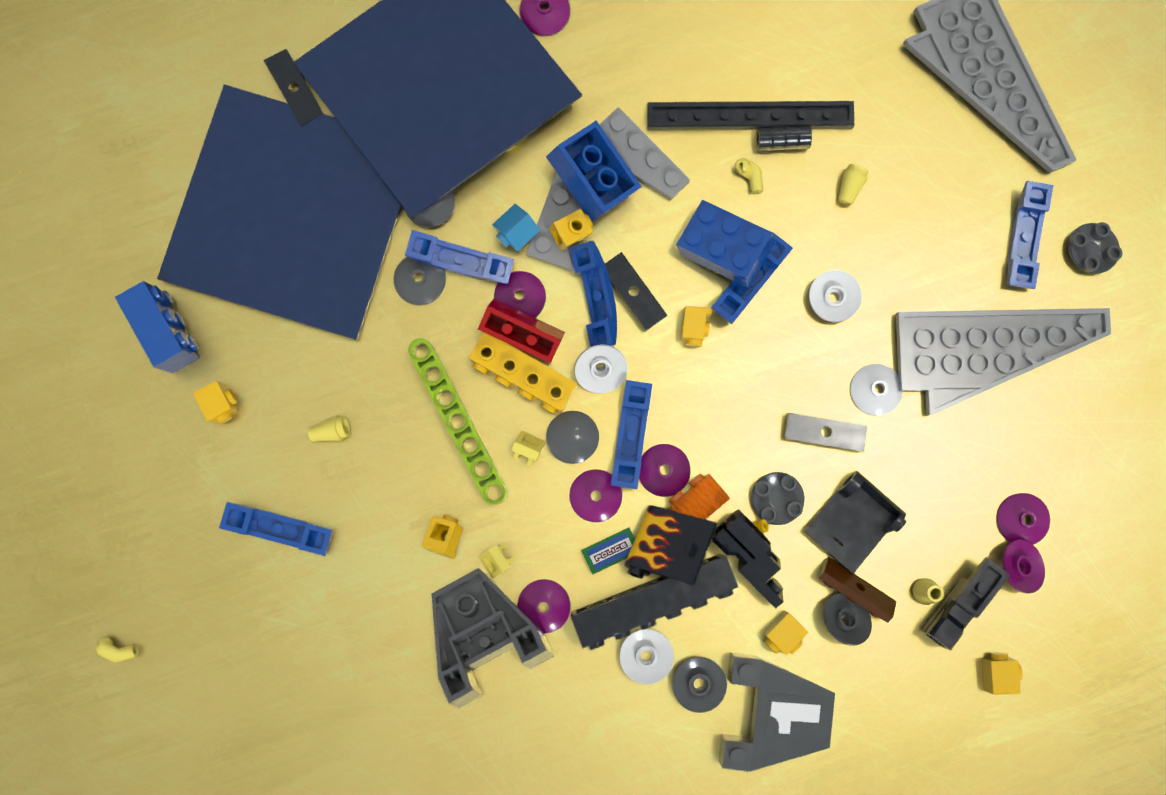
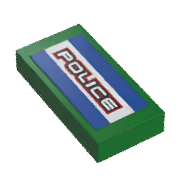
(609, 551)

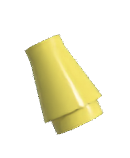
(852, 182)
(332, 429)
(922, 591)

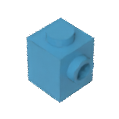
(515, 228)

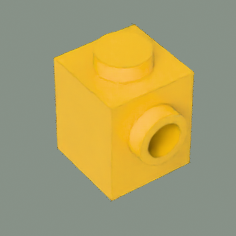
(571, 229)
(216, 402)
(785, 634)
(1001, 674)

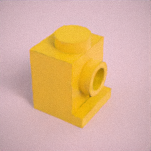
(695, 325)
(436, 532)

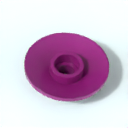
(545, 21)
(534, 291)
(662, 484)
(581, 496)
(1011, 518)
(1024, 565)
(554, 596)

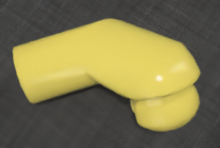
(751, 172)
(108, 651)

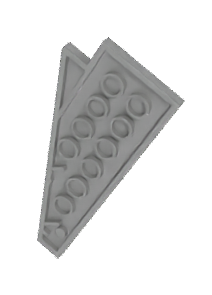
(983, 62)
(976, 350)

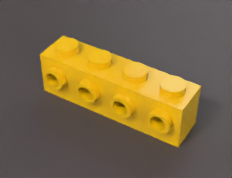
(523, 372)

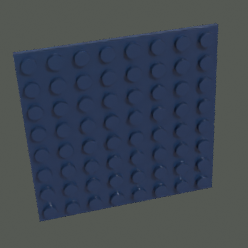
(436, 90)
(282, 217)

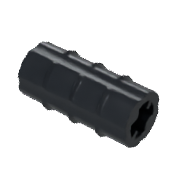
(783, 137)

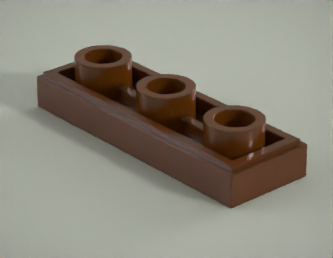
(857, 590)

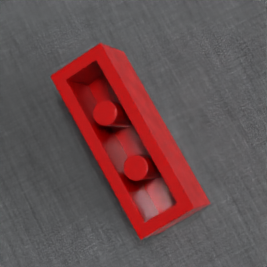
(521, 330)

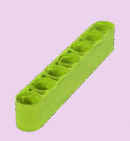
(447, 413)

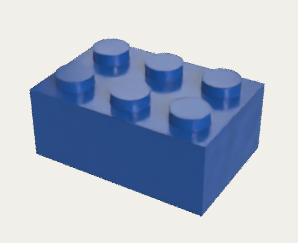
(593, 171)
(725, 243)
(158, 327)

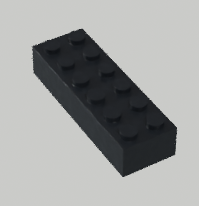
(651, 601)

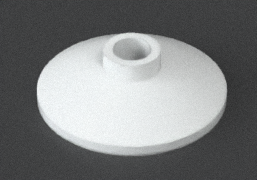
(846, 289)
(603, 378)
(864, 394)
(649, 670)

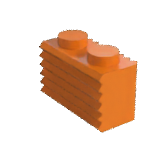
(701, 499)

